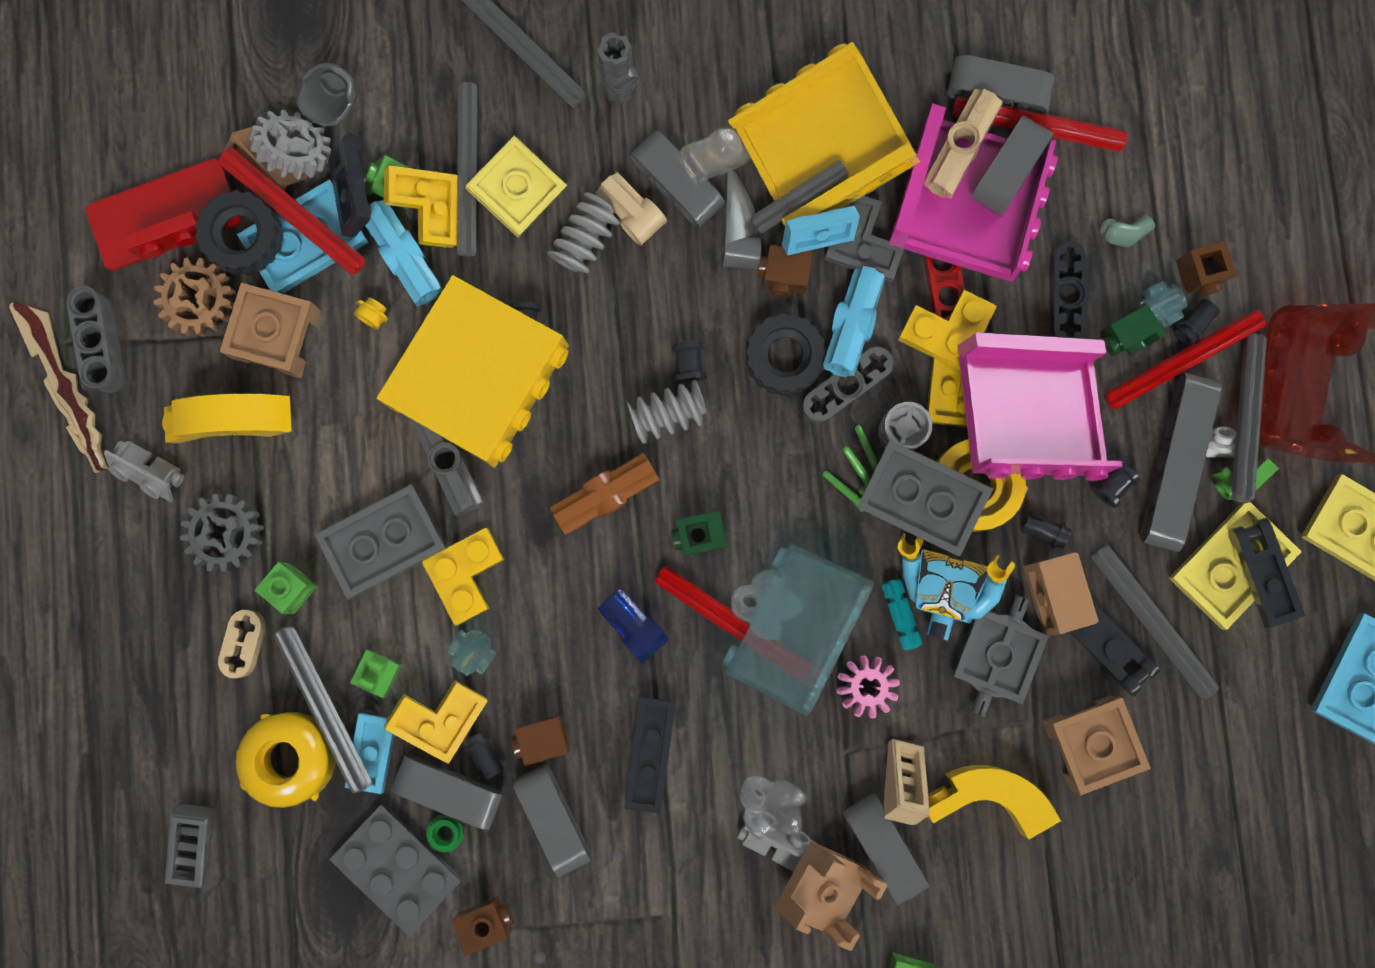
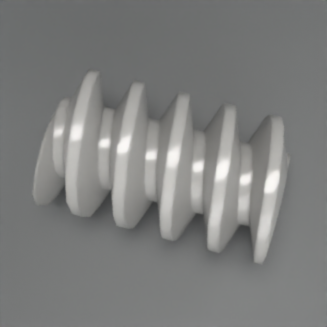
(584, 235)
(668, 411)

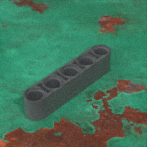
(1180, 462)

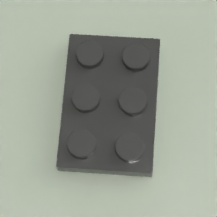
(925, 498)
(380, 542)
(396, 869)

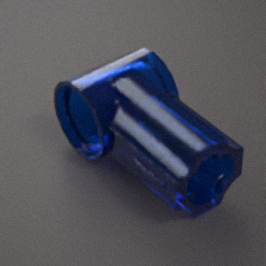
(638, 632)

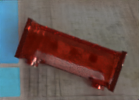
(1298, 375)

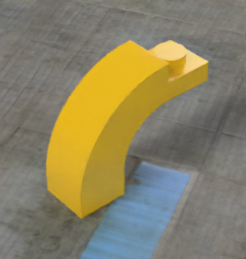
(226, 415)
(1021, 799)

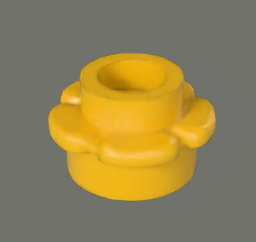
(371, 313)

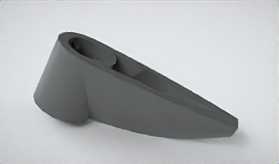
(740, 237)

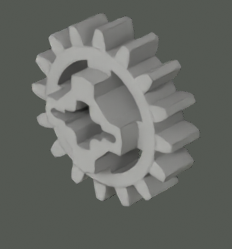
(290, 144)

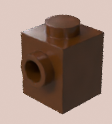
(1206, 269)
(785, 272)
(540, 740)
(483, 925)

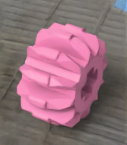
(870, 674)

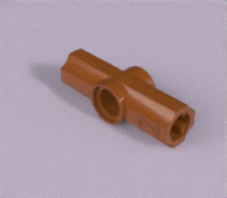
(604, 494)

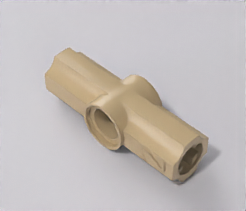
(972, 126)

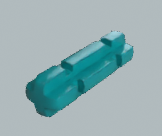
(901, 614)

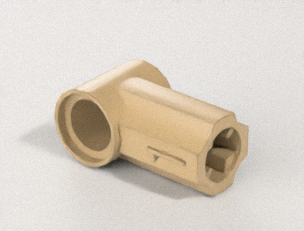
(637, 215)

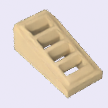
(901, 805)

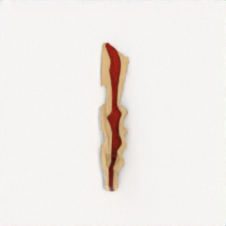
(62, 385)

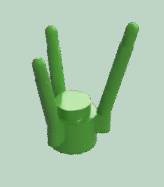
(857, 466)

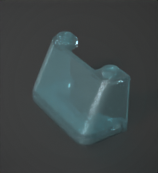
(799, 628)

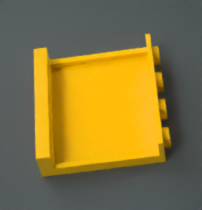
(822, 118)
(474, 371)

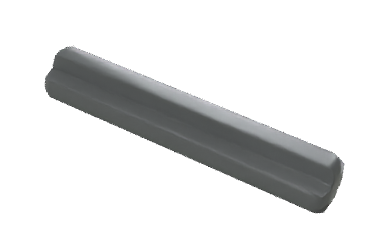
(799, 196)

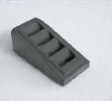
(190, 821)

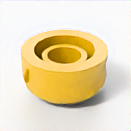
(1006, 493)
(255, 765)

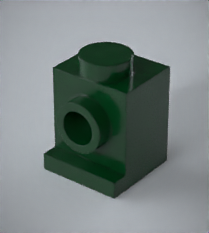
(1133, 332)
(712, 527)

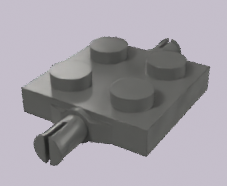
(1000, 656)

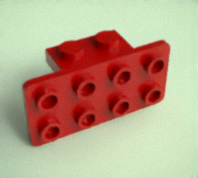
(156, 214)

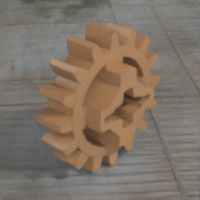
(178, 297)

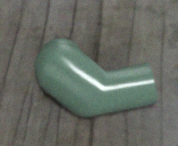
(1125, 234)

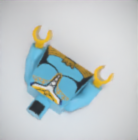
(950, 586)

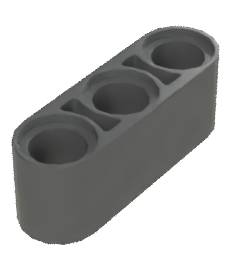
(1011, 83)
(1012, 165)
(667, 171)
(84, 328)
(447, 792)
(552, 820)
(885, 849)

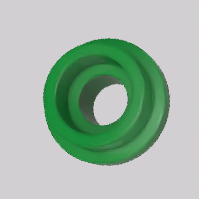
(435, 839)

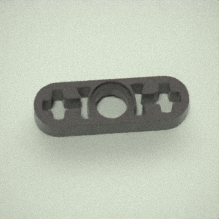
(831, 408)

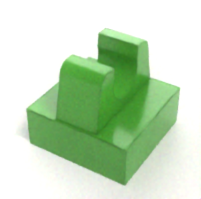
(375, 673)

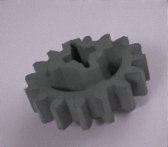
(212, 521)

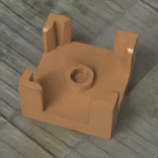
(269, 329)
(1098, 745)
(824, 893)

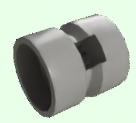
(906, 425)

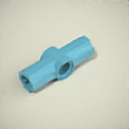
(402, 254)
(854, 321)

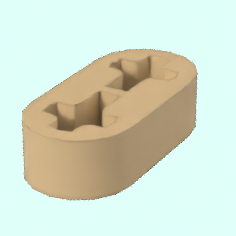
(250, 645)

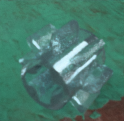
(1165, 303)
(471, 652)

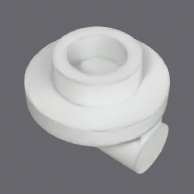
(1222, 442)

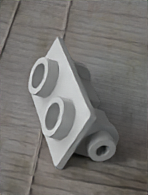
(130, 463)
(788, 846)

